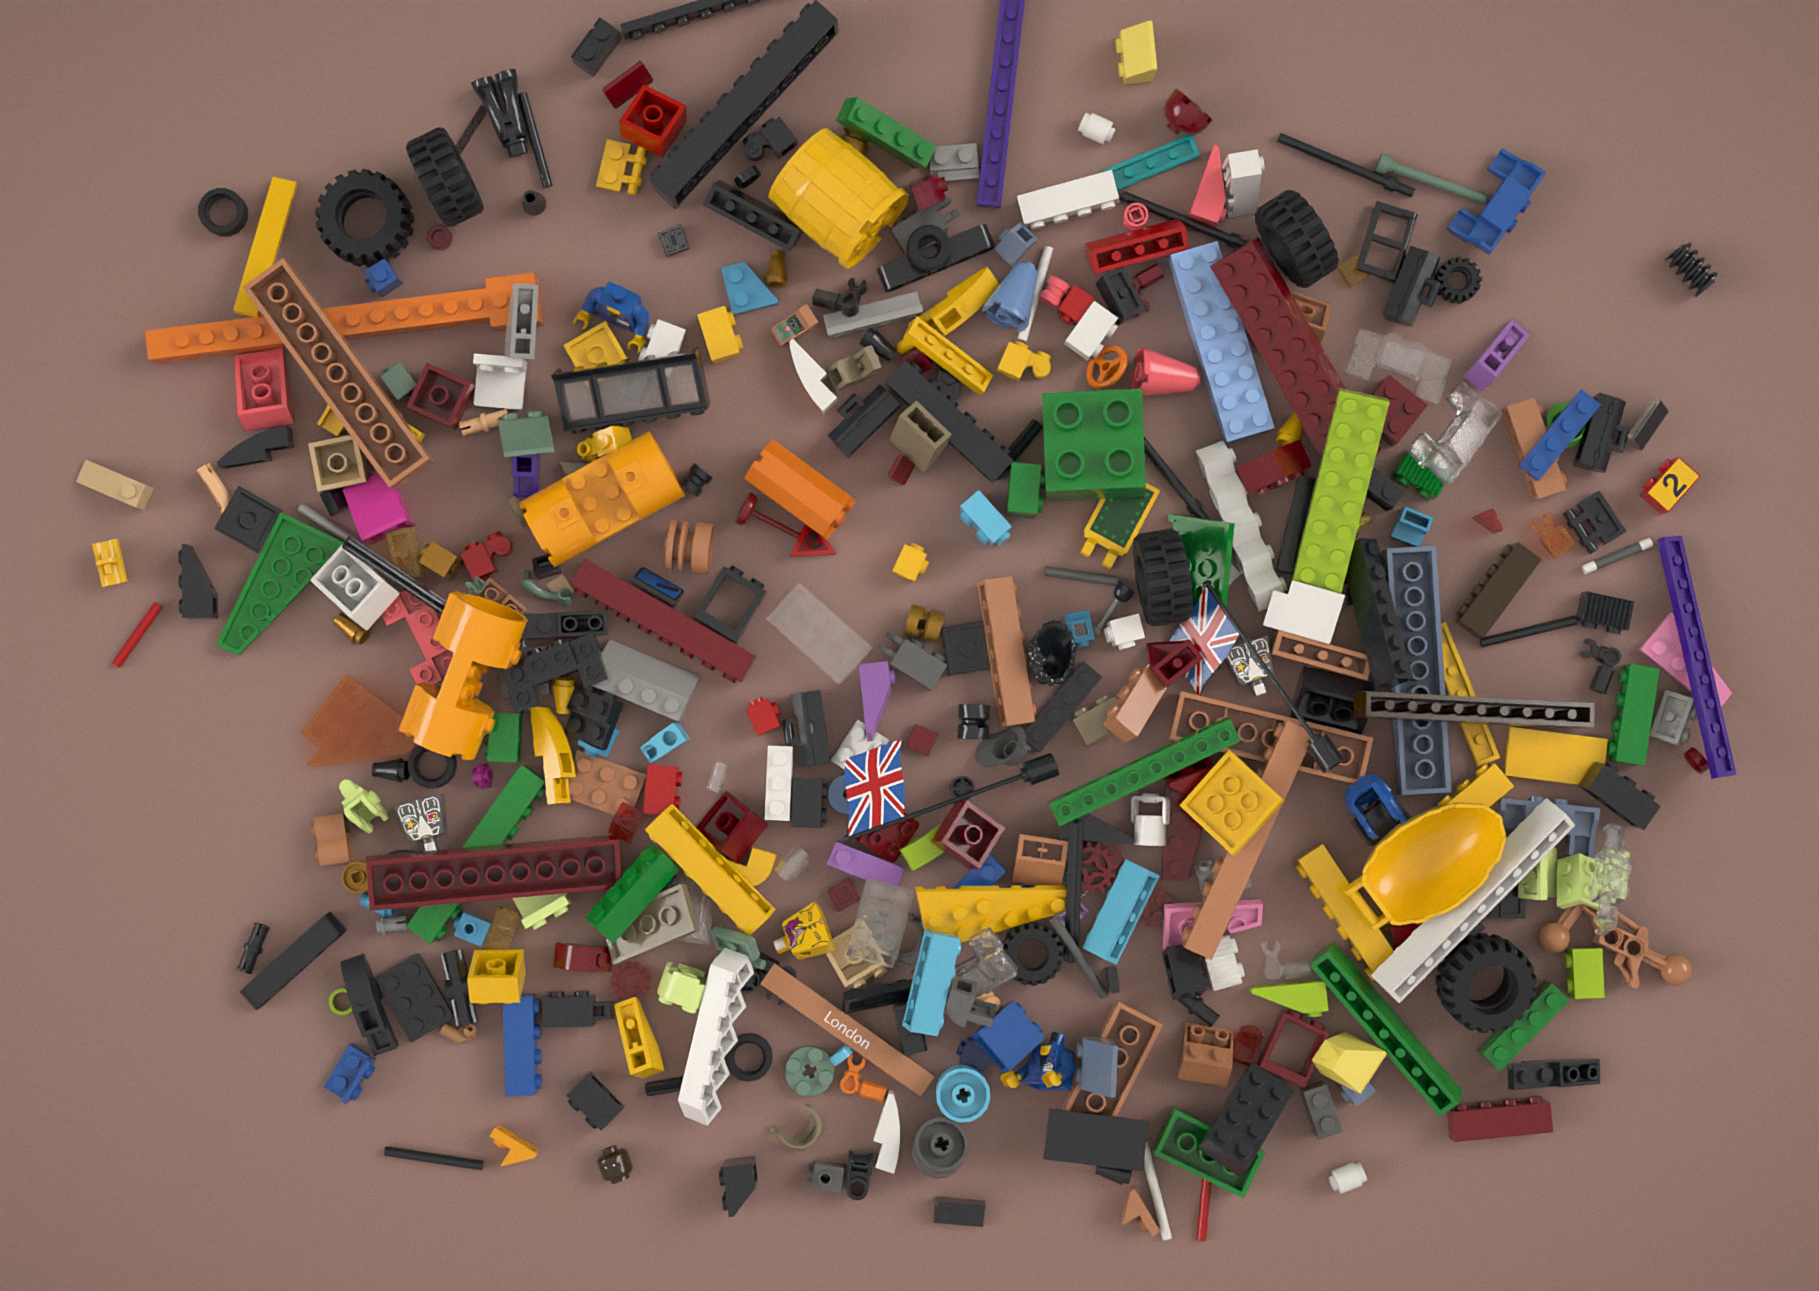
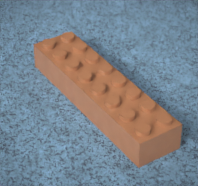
(1257, 730)

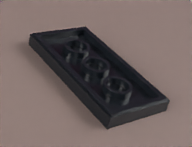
(1295, 524)
(1095, 1139)

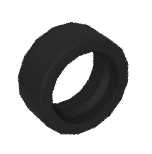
(205, 205)
(425, 782)
(753, 1075)

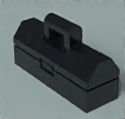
(1409, 286)
(865, 422)
(1596, 443)
(813, 737)

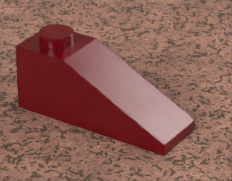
(929, 190)

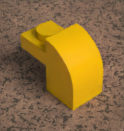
(758, 866)

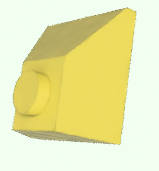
(1348, 1060)

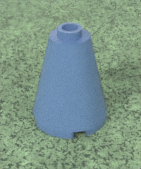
(1013, 298)

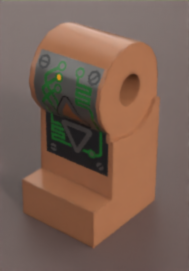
(795, 326)

